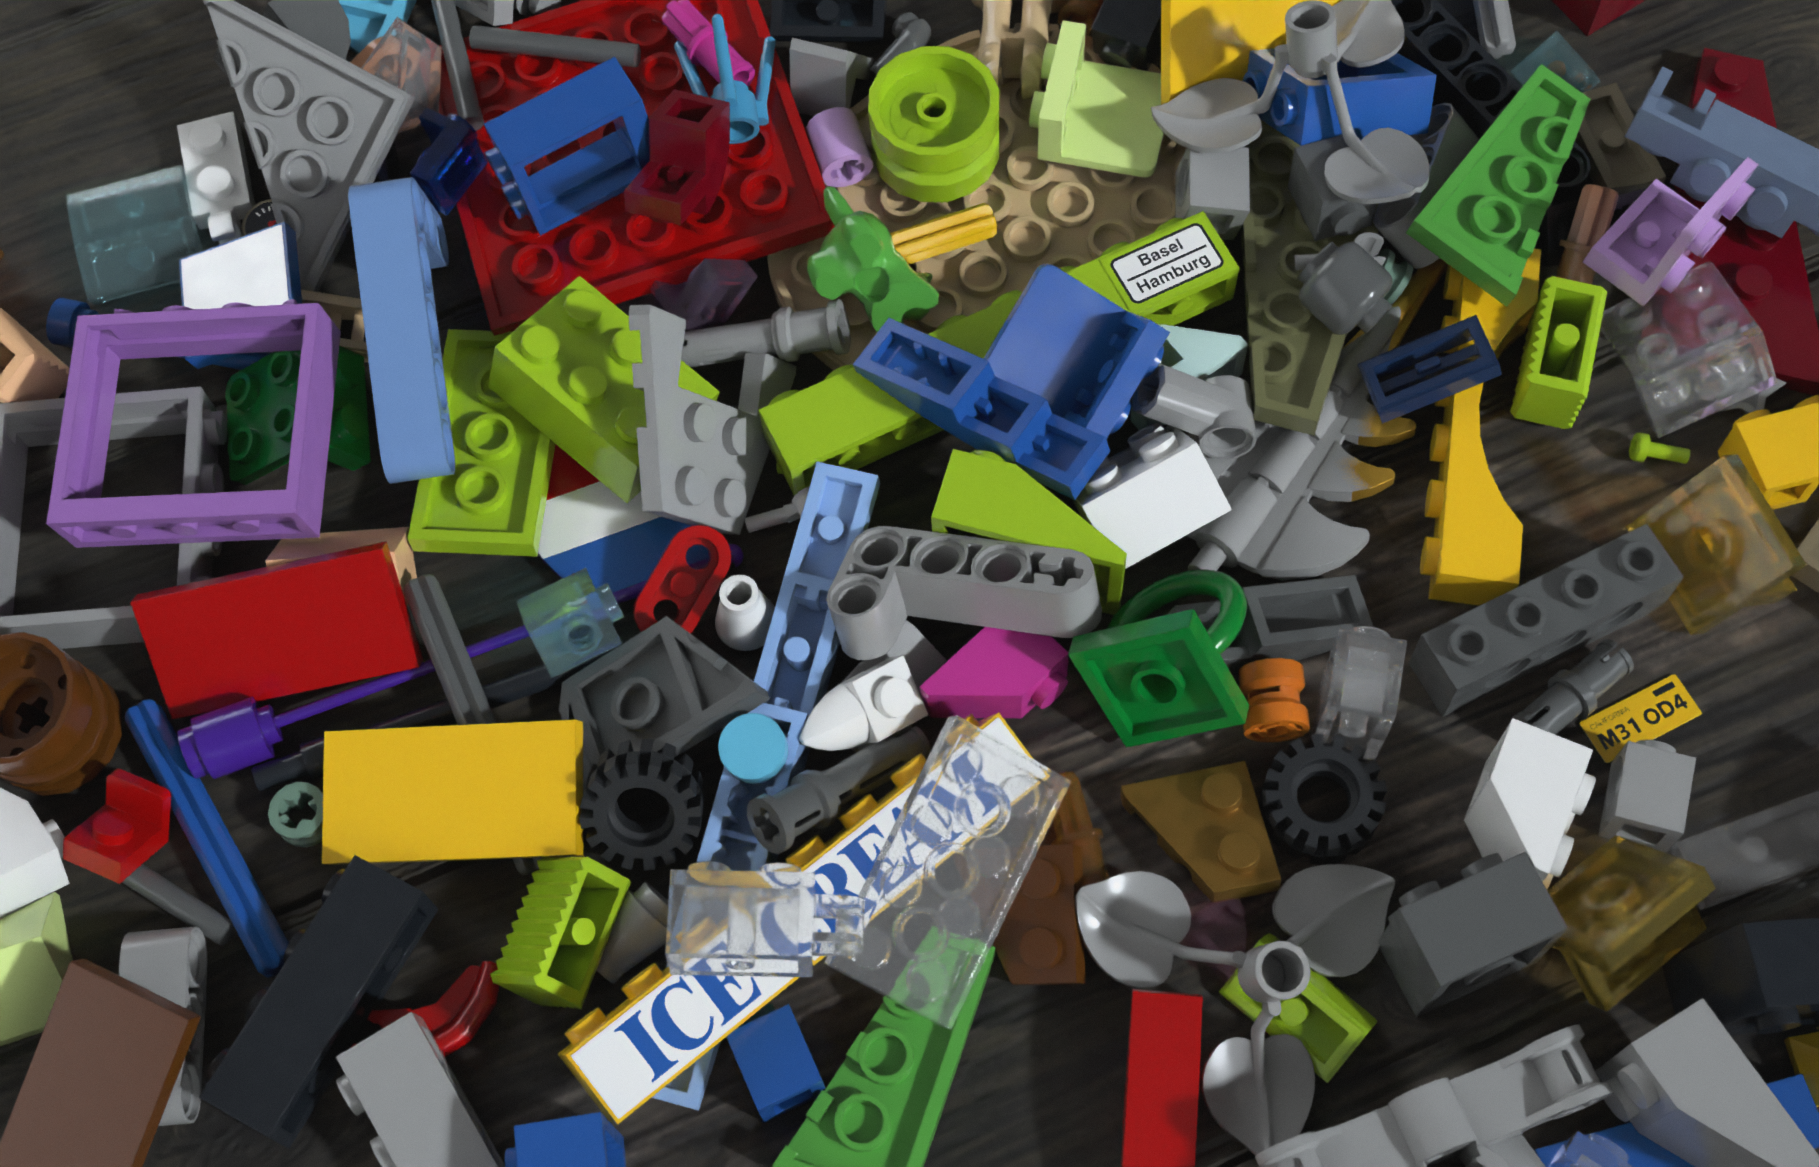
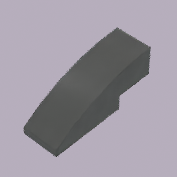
(1289, 619)

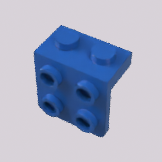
(1076, 350)

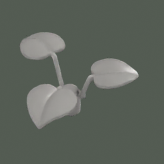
(1360, 33)
(1334, 917)

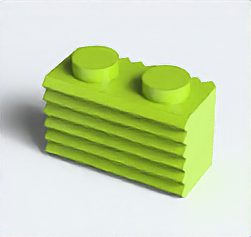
(1559, 353)
(561, 931)

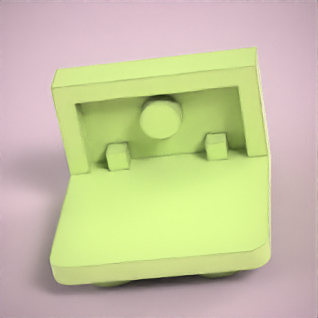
(1095, 111)

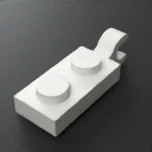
(216, 174)

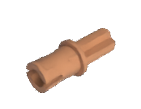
(1589, 224)

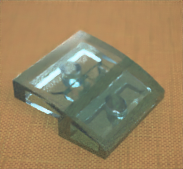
(132, 234)

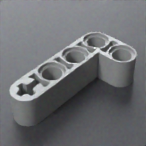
(959, 581)

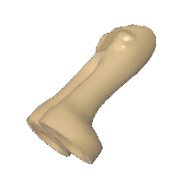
(1018, 53)

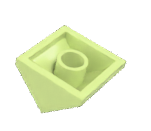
(32, 966)

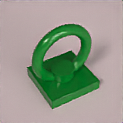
(1166, 671)

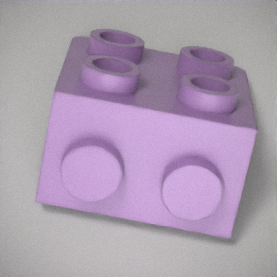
(1660, 231)

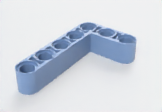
(395, 248)

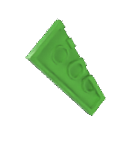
(887, 1091)

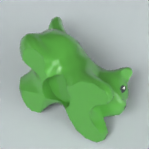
(862, 260)

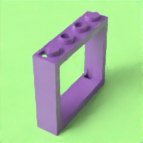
(237, 327)

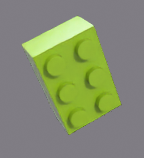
(575, 382)

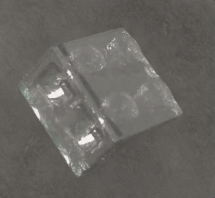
(1690, 350)

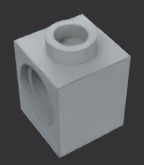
(1214, 185)
(1648, 794)

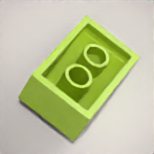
(1002, 502)

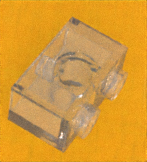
(1360, 688)

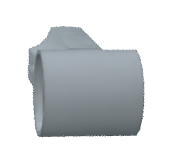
(1211, 409)

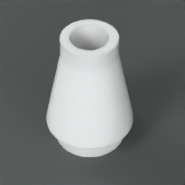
(743, 614)

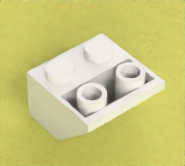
(1152, 492)
(1530, 798)

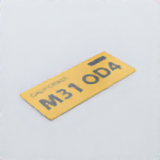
(1641, 717)

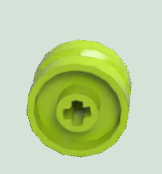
(934, 123)

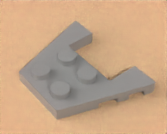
(698, 453)

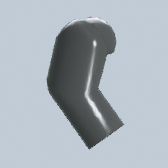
(909, 35)

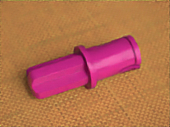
(698, 38)

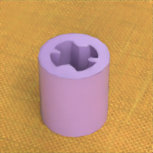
(839, 147)

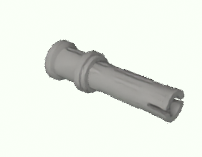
(783, 335)

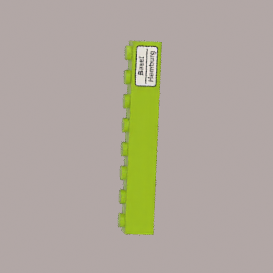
(855, 423)

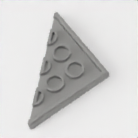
(310, 126)

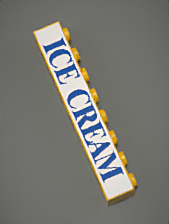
(681, 1017)

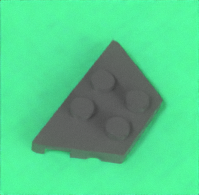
(657, 689)

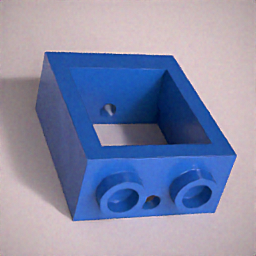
(1377, 96)
(558, 119)

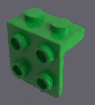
(263, 410)

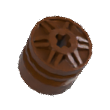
(54, 717)

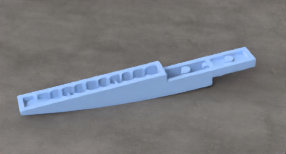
(796, 675)

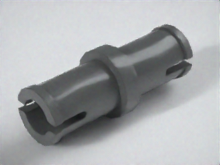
(1576, 690)

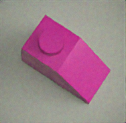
(998, 674)

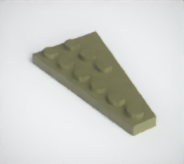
(1287, 345)

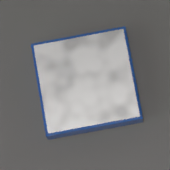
(247, 270)

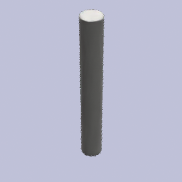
(554, 46)
(457, 62)
(180, 904)

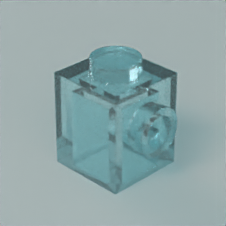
(571, 621)

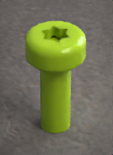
(1643, 447)

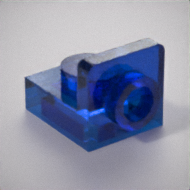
(451, 161)

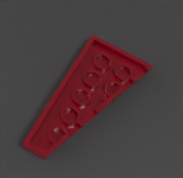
(1757, 265)

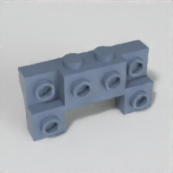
(1717, 144)

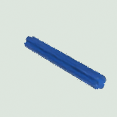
(209, 838)

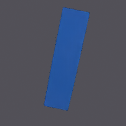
(981, 409)

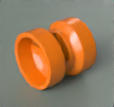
(1274, 700)

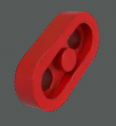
(680, 583)

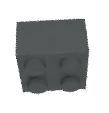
(1470, 931)

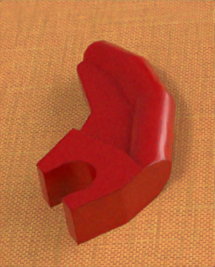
(457, 1013)

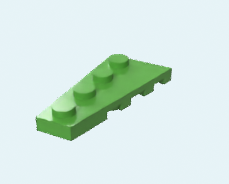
(1496, 198)

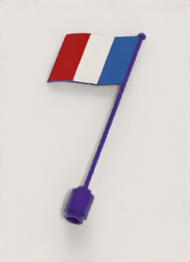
(580, 530)

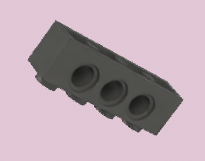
(1544, 619)

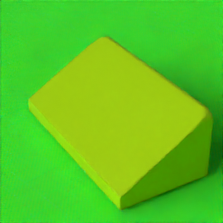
(1320, 1017)

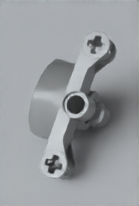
(1461, 1119)

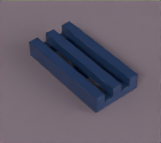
(1433, 377)

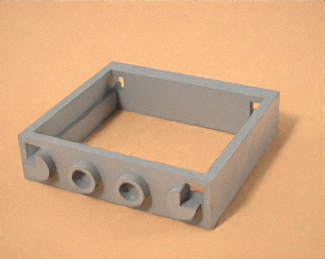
(134, 416)

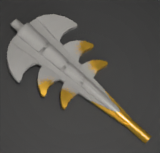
(1270, 487)

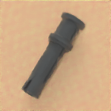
(818, 796)

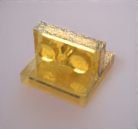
(1723, 545)
(1627, 916)

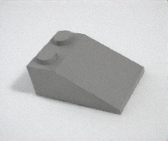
(1702, 1097)

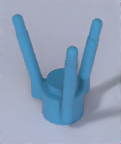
(746, 109)

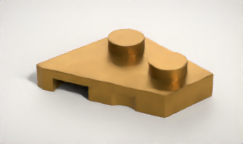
(1210, 827)

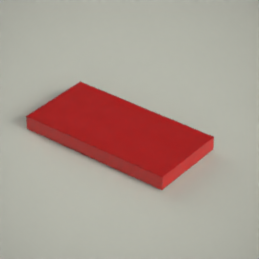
(278, 630)

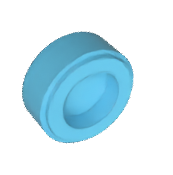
(753, 748)

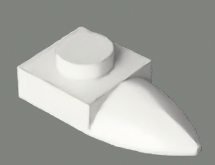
(865, 708)

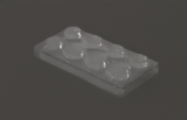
(951, 870)

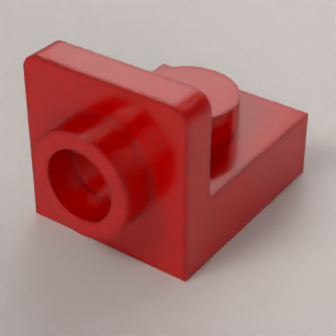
(123, 830)

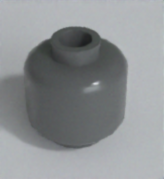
(1345, 288)

